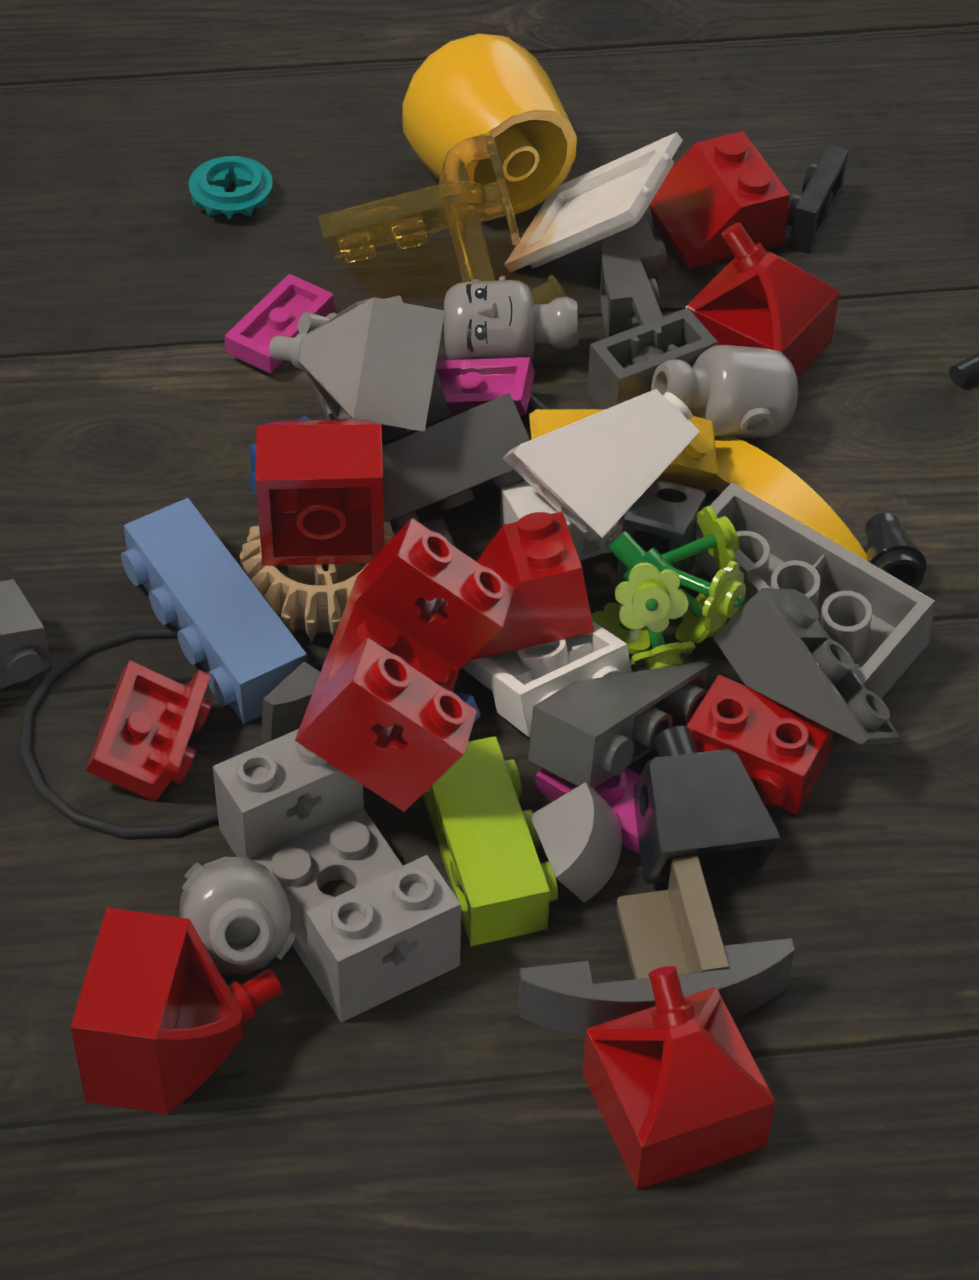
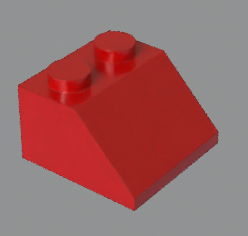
(713, 189)
(547, 583)

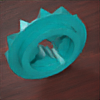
(212, 178)

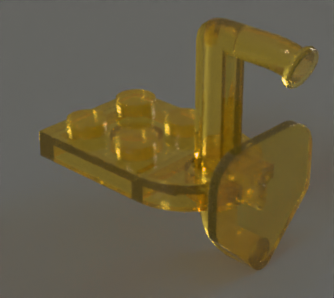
(450, 205)

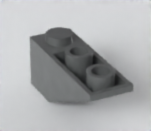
(793, 660)
(612, 721)

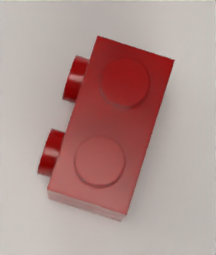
(775, 744)

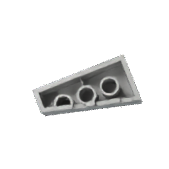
(858, 604)

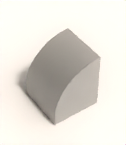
(580, 840)

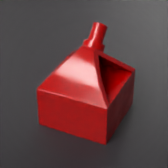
(767, 303)
(320, 491)
(157, 1013)
(677, 1084)

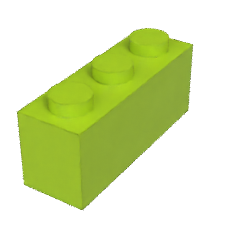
(490, 846)

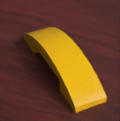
(779, 487)

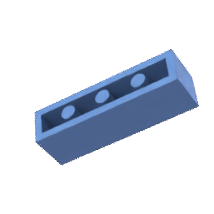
(212, 604)

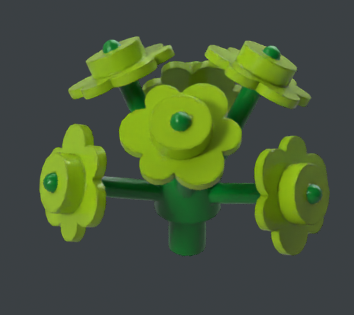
(655, 594)

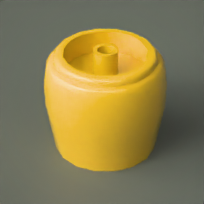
(497, 88)

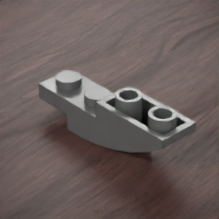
(631, 277)

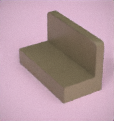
(673, 924)

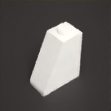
(605, 460)

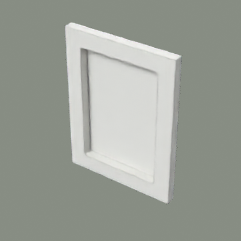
(595, 205)

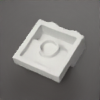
(536, 672)

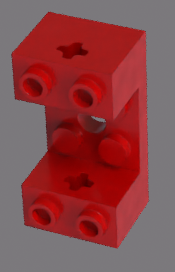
(391, 671)

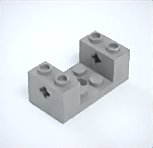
(312, 829)

